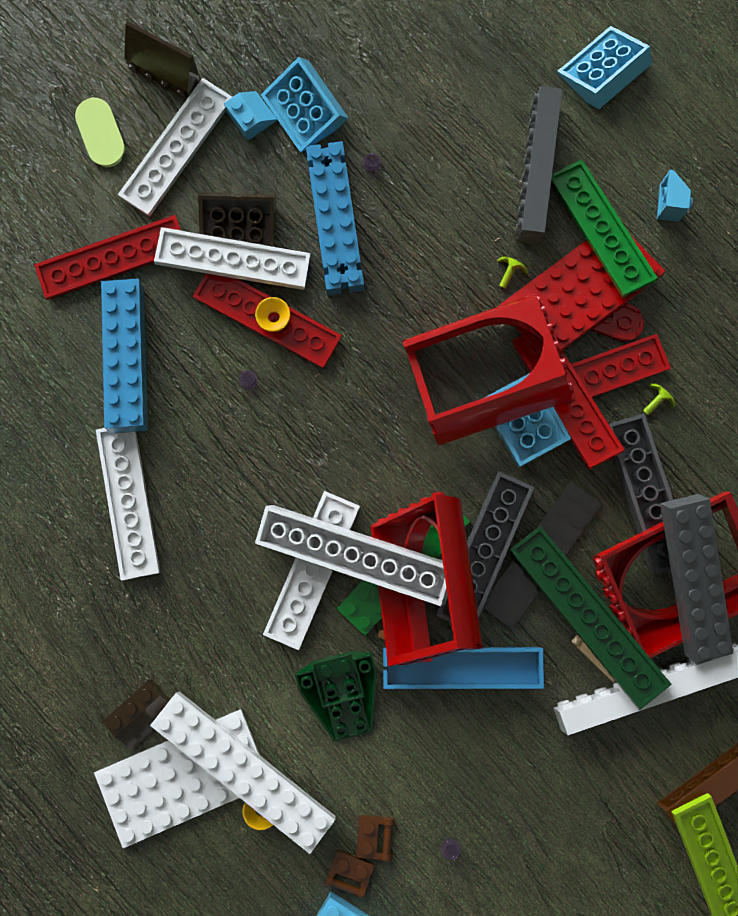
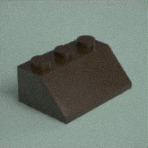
(133, 718)

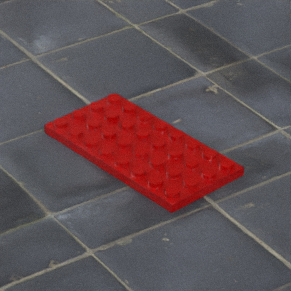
(576, 295)

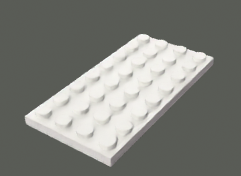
(164, 787)

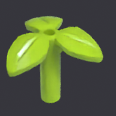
(513, 264)
(663, 394)

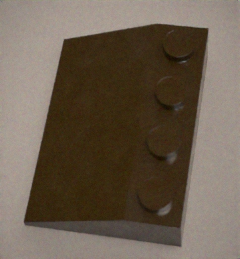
(160, 61)
(238, 216)

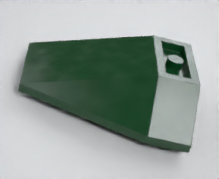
(341, 692)

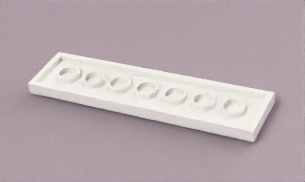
(175, 147)
(232, 258)
(128, 504)
(307, 580)

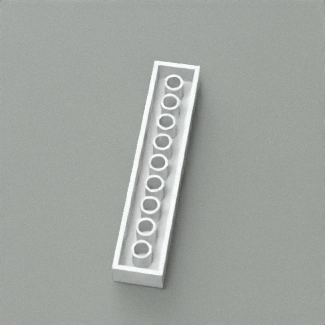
(353, 554)
(614, 703)
(243, 771)

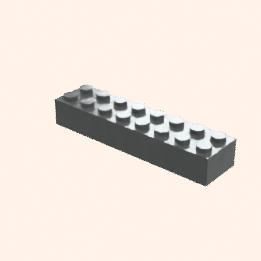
(538, 165)
(643, 483)
(493, 535)
(697, 578)

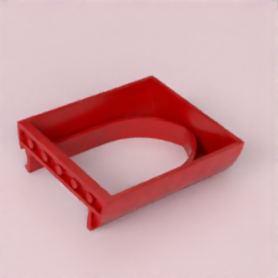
(540, 390)
(405, 615)
(658, 628)

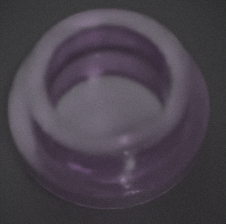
(371, 162)
(248, 379)
(450, 849)

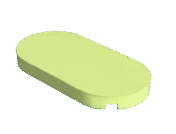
(100, 132)

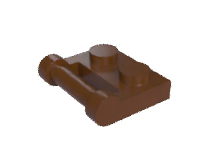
(368, 837)
(352, 868)

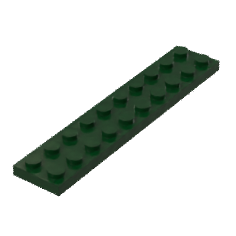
(590, 618)

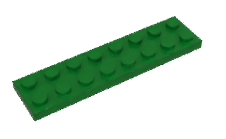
(603, 229)
(363, 604)

